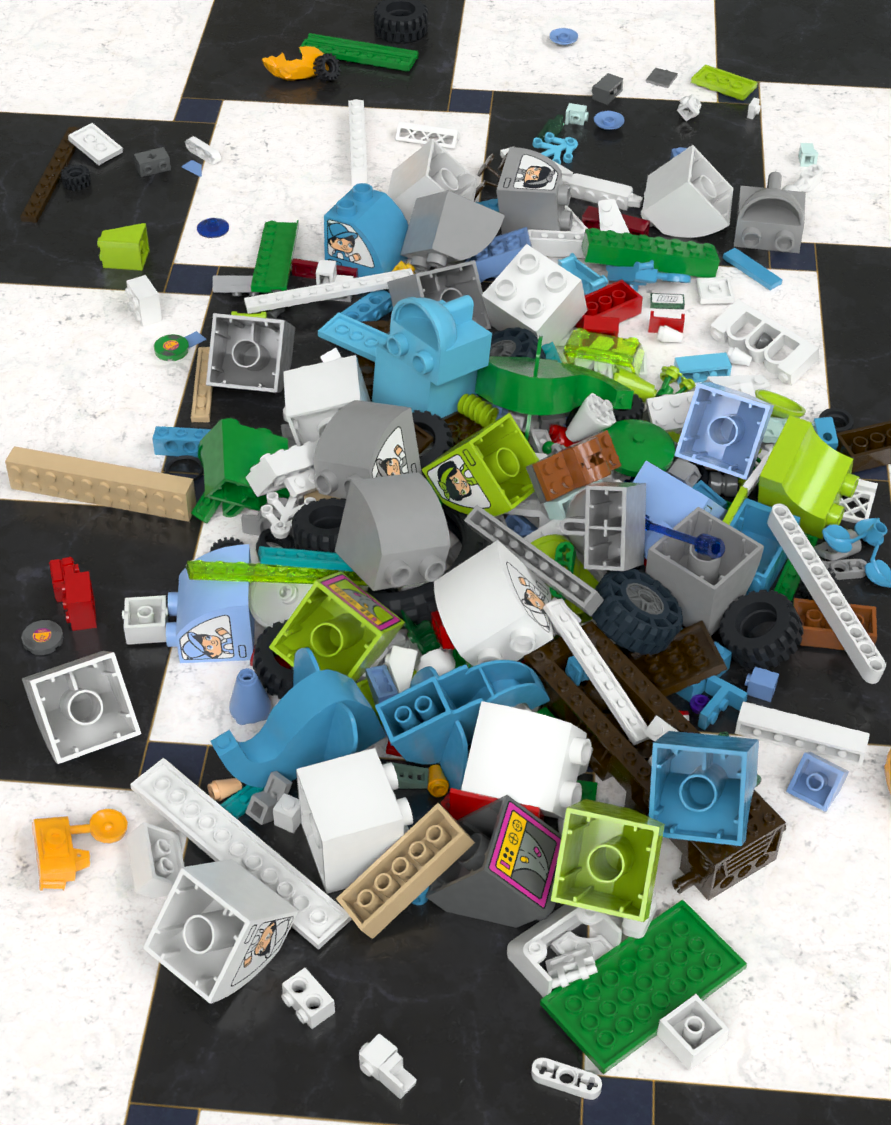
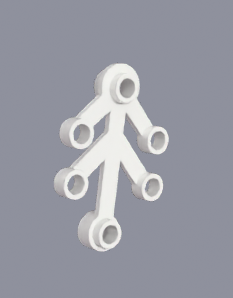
(281, 527)

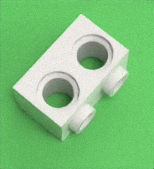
(312, 995)

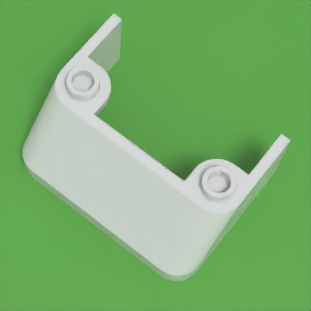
(531, 946)

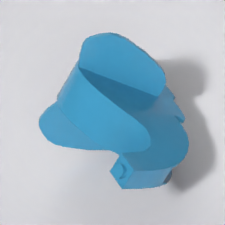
(440, 713)
(311, 724)

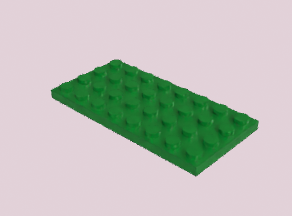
(642, 984)

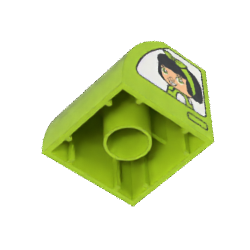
(485, 470)

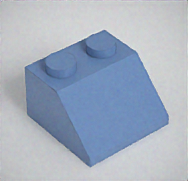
(817, 781)

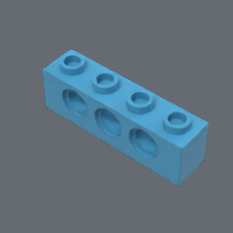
(370, 307)
(177, 441)

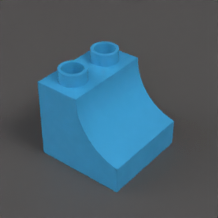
(703, 786)

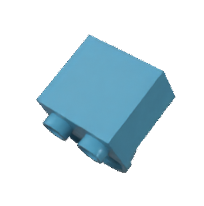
(438, 338)

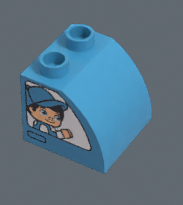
(365, 231)

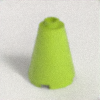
(637, 384)

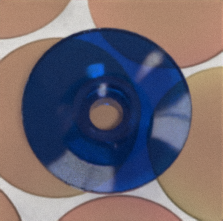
(212, 227)

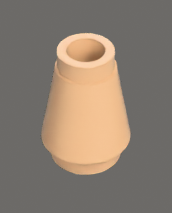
(223, 788)

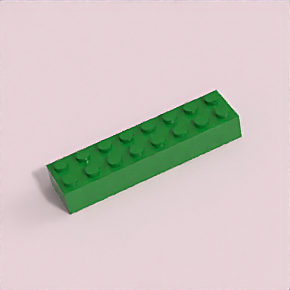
(668, 255)

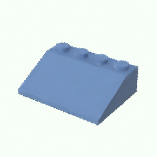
(500, 253)

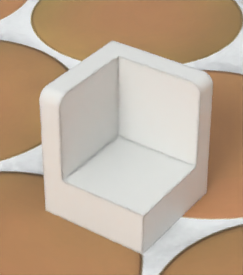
(395, 1076)

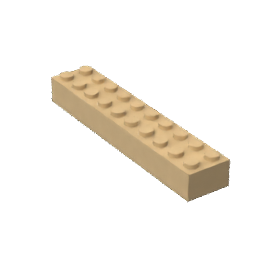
(101, 483)

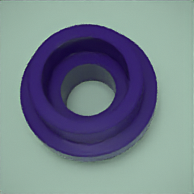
(698, 703)

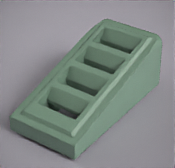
(406, 770)

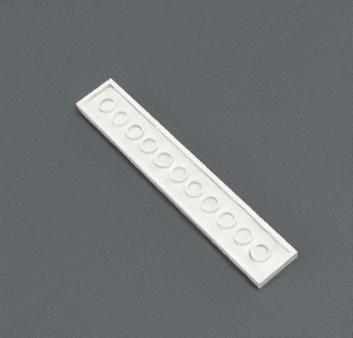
(227, 838)

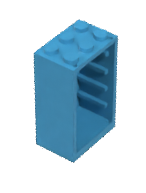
(752, 522)

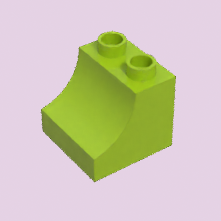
(807, 477)

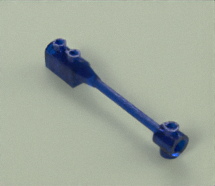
(703, 544)

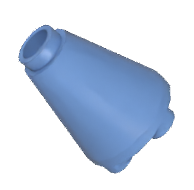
(249, 699)

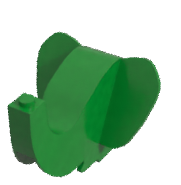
(545, 386)

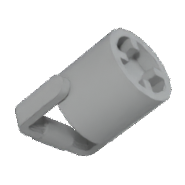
(835, 555)

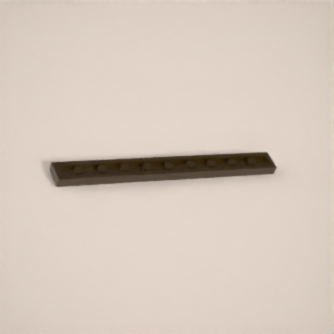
(49, 179)

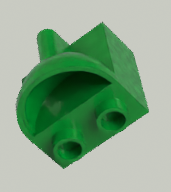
(228, 456)

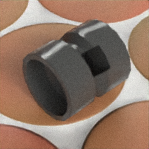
(723, 484)

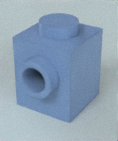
(761, 684)

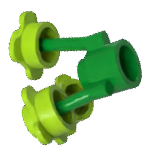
(670, 375)

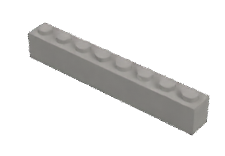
(538, 562)

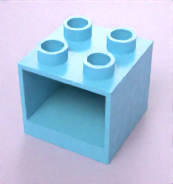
(401, 386)

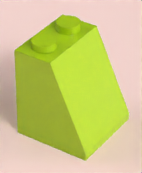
(124, 247)

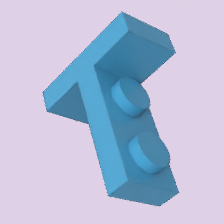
(723, 695)

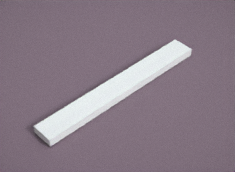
(597, 670)

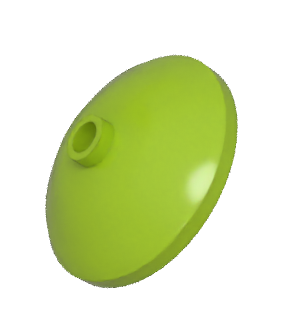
(782, 405)

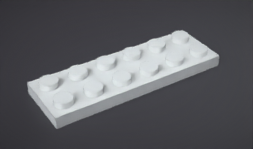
(671, 410)

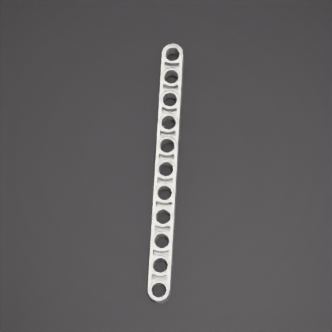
(826, 594)

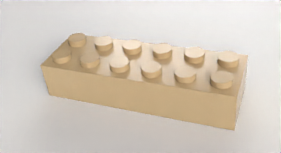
(405, 871)

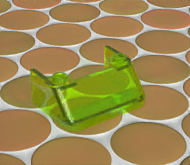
(604, 349)

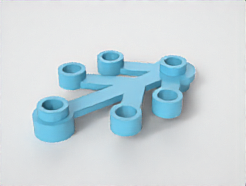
(568, 144)

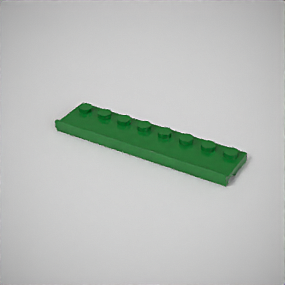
(363, 52)
(275, 256)

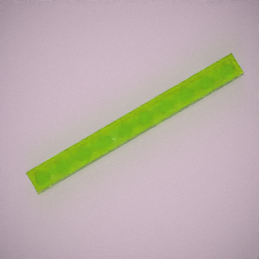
(260, 573)

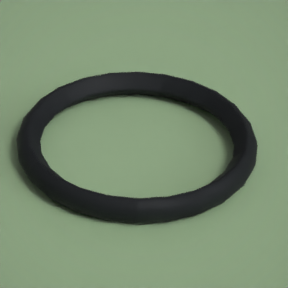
(185, 457)

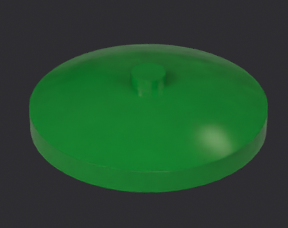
(641, 442)

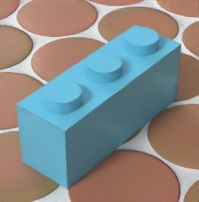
(703, 366)

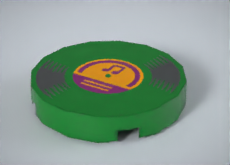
(171, 347)

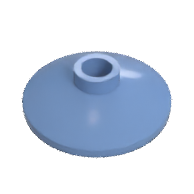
(563, 36)
(609, 120)

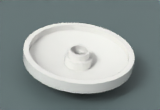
(275, 601)

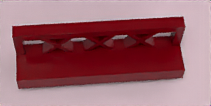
(308, 269)

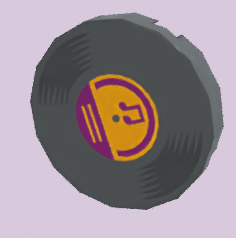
(42, 637)

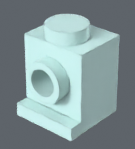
(576, 114)
(807, 154)

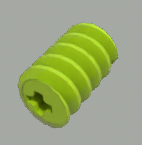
(477, 410)

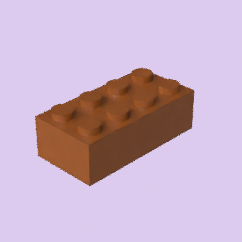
(817, 629)

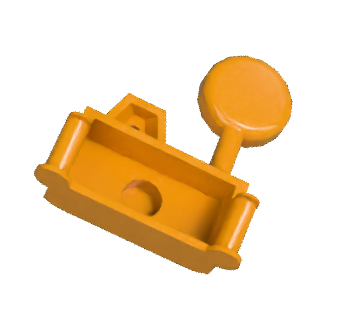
(54, 848)

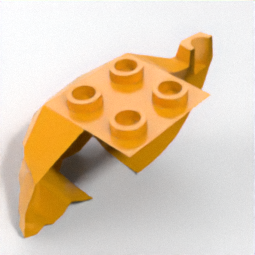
(296, 68)

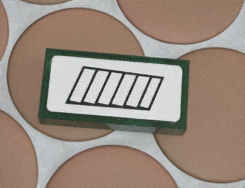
(667, 301)

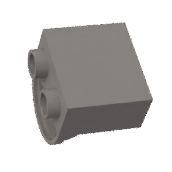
(770, 217)
(608, 525)

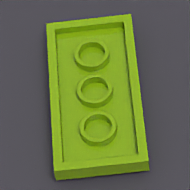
(724, 82)

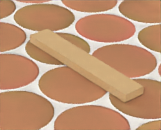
(202, 393)

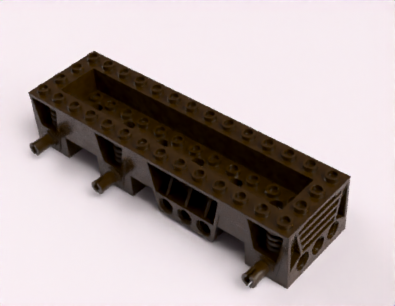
(704, 864)

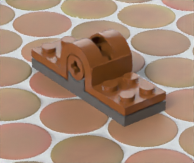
(573, 467)

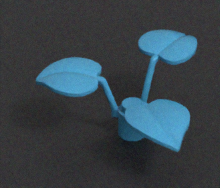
(869, 530)

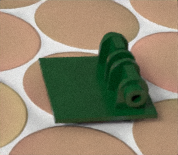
(422, 634)

